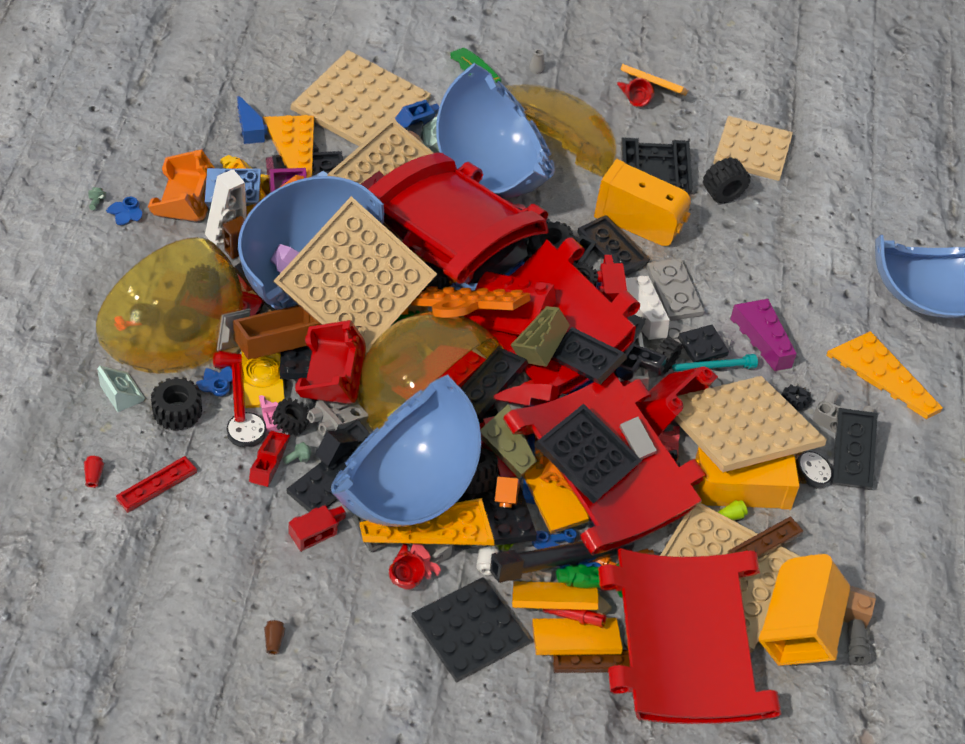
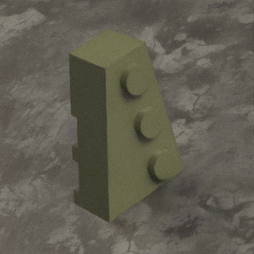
(542, 337)
(510, 448)

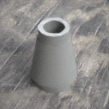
(537, 62)

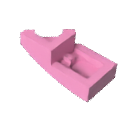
(267, 410)

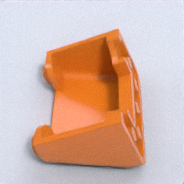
(185, 187)

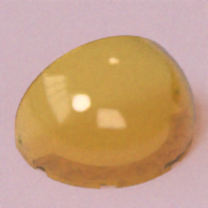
(170, 307)
(412, 357)

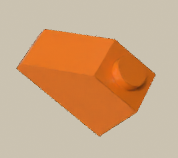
(507, 491)

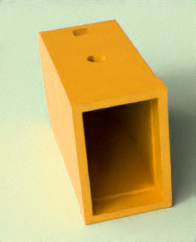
(642, 203)
(757, 485)
(805, 611)

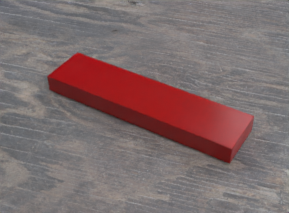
(156, 484)

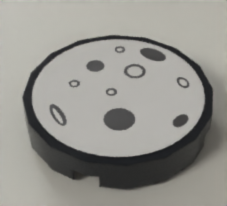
(246, 433)
(813, 469)

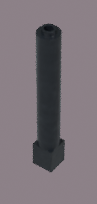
(511, 565)

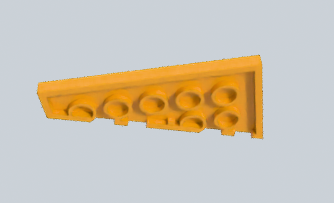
(293, 139)
(882, 369)
(461, 524)

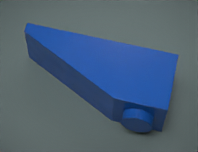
(251, 123)

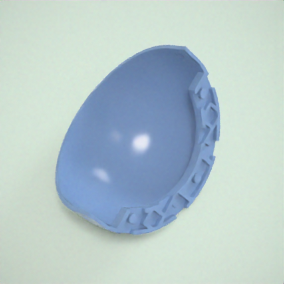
(489, 128)
(293, 218)
(924, 277)
(415, 460)

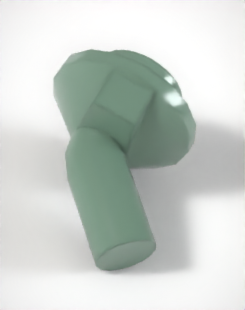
(96, 195)
(301, 451)

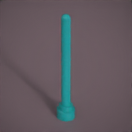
(749, 361)

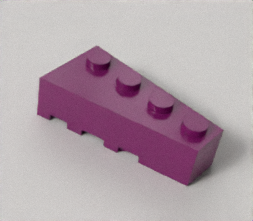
(765, 331)

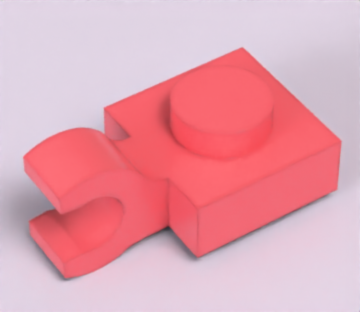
(420, 551)

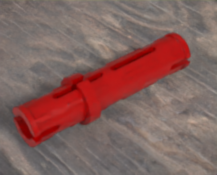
(583, 616)

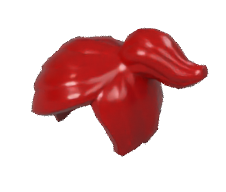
(638, 91)
(407, 569)

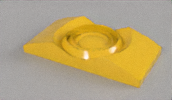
(262, 378)

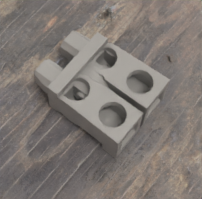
(336, 415)

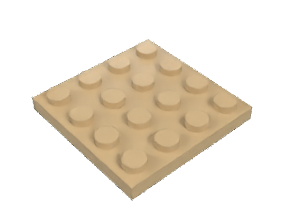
(756, 146)

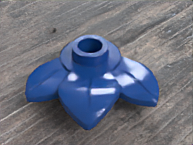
(125, 210)
(216, 382)

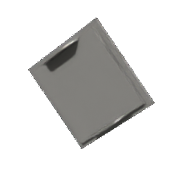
(226, 333)

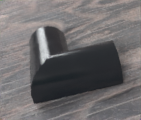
(638, 358)

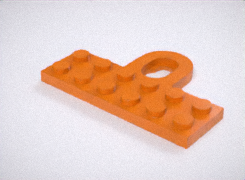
(456, 303)

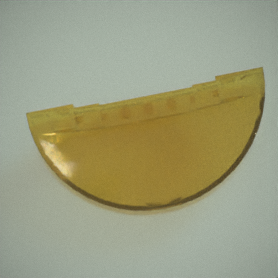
(571, 122)

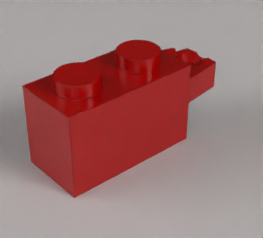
(611, 278)
(315, 526)

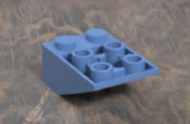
(249, 176)

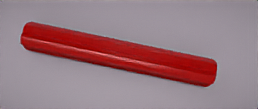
(238, 392)

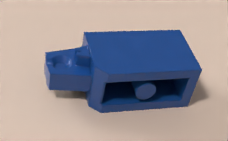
(416, 112)

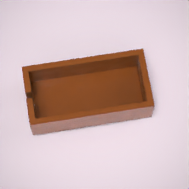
(273, 331)

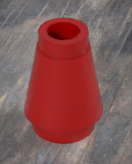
(223, 359)
(93, 468)

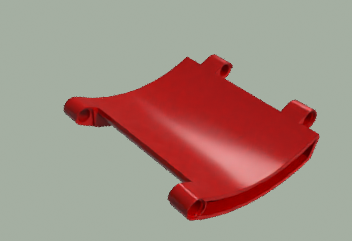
(455, 211)
(580, 304)
(648, 495)
(687, 638)

